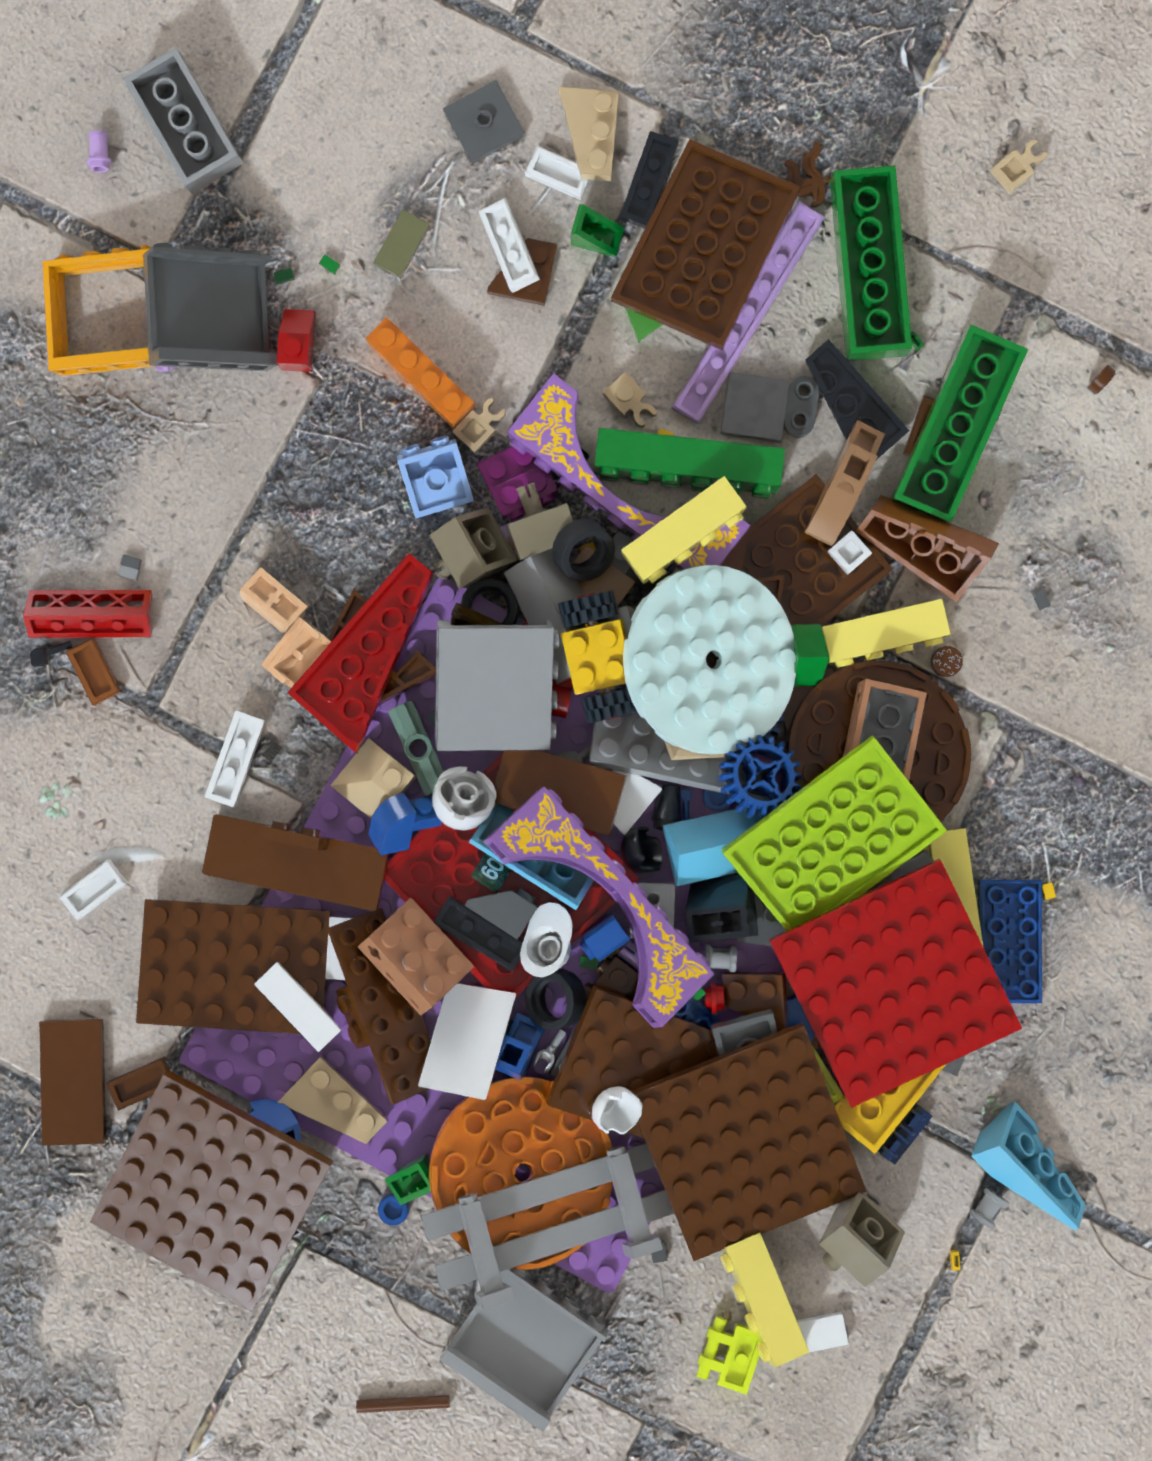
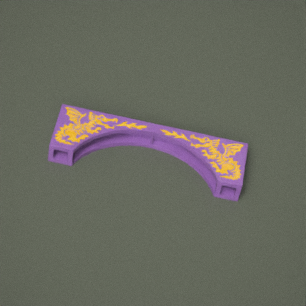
(550, 435)
(667, 964)

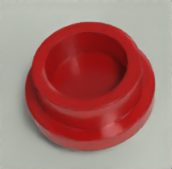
(714, 997)

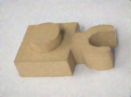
(1017, 168)
(627, 396)
(476, 429)

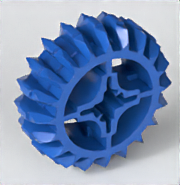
(753, 767)

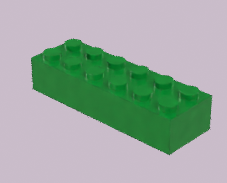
(870, 263)
(959, 423)
(687, 462)

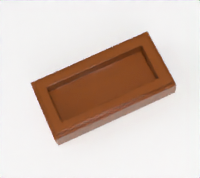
(93, 672)

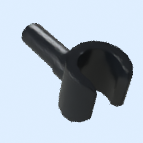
(39, 656)

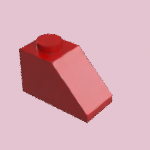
(296, 340)

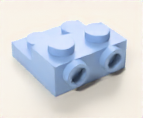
(434, 476)

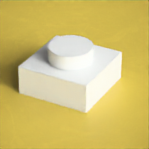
(849, 552)

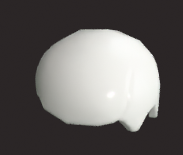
(616, 1110)

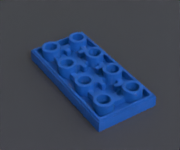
(1013, 935)

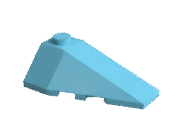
(1017, 1159)

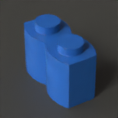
(604, 938)

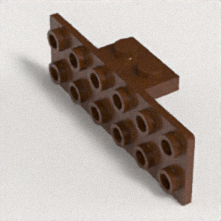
(295, 861)
(378, 1012)

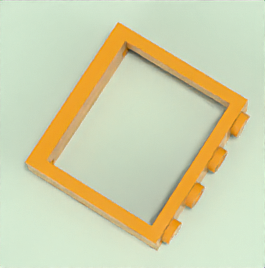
(56, 318)

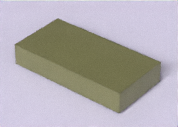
(401, 244)

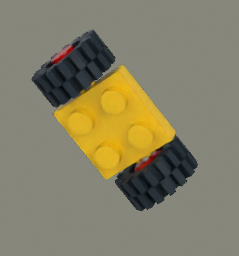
(596, 655)

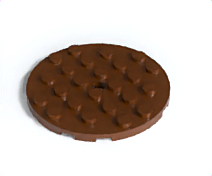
(942, 746)

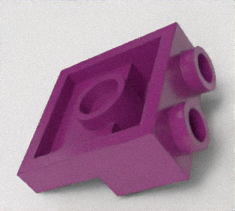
(510, 471)

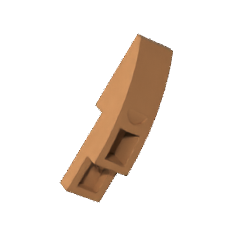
(845, 483)

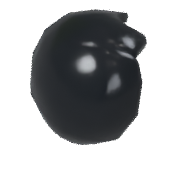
(641, 851)

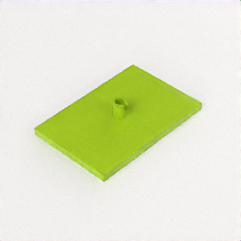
(834, 837)

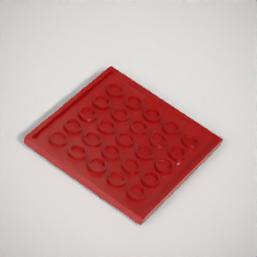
(441, 867)
(895, 983)

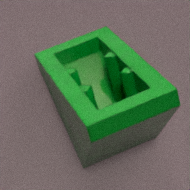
(595, 232)
(810, 654)
(410, 1180)

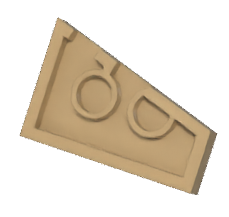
(592, 128)
(334, 1102)

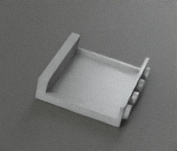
(495, 686)
(525, 1348)

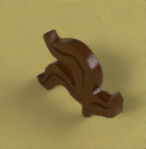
(807, 185)

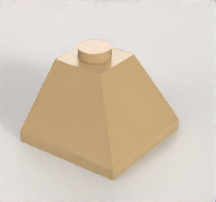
(372, 778)

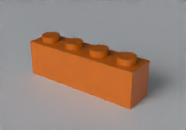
(420, 373)

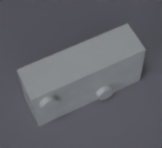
(183, 120)

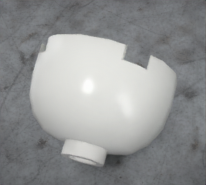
(463, 798)

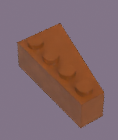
(927, 545)

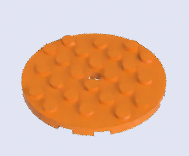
(493, 1136)

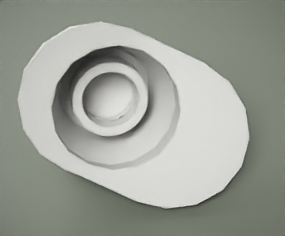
(547, 940)

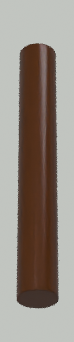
(402, 1404)

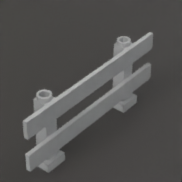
(488, 1261)

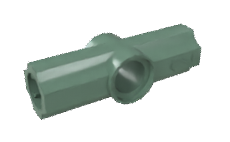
(409, 729)

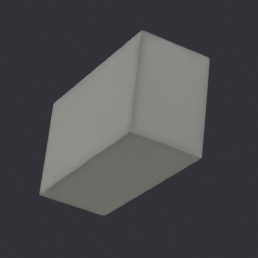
(128, 572)

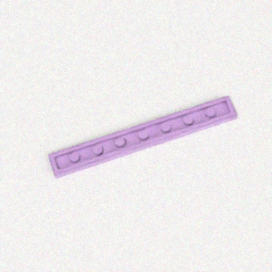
(780, 263)

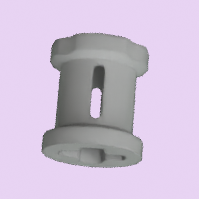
(721, 957)
(989, 1208)

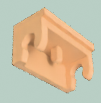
(272, 600)
(295, 652)

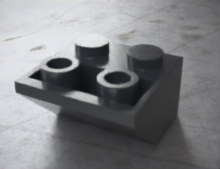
(721, 909)

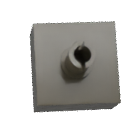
(539, 526)
(472, 548)
(861, 1239)

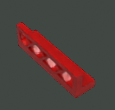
(87, 619)

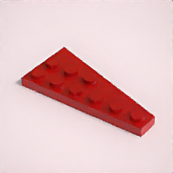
(355, 668)

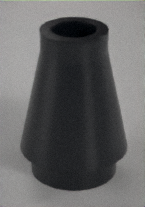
(667, 807)

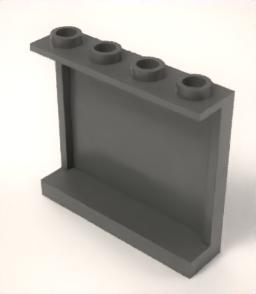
(207, 308)

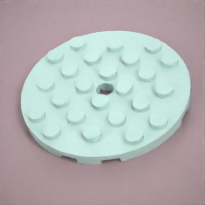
(667, 665)

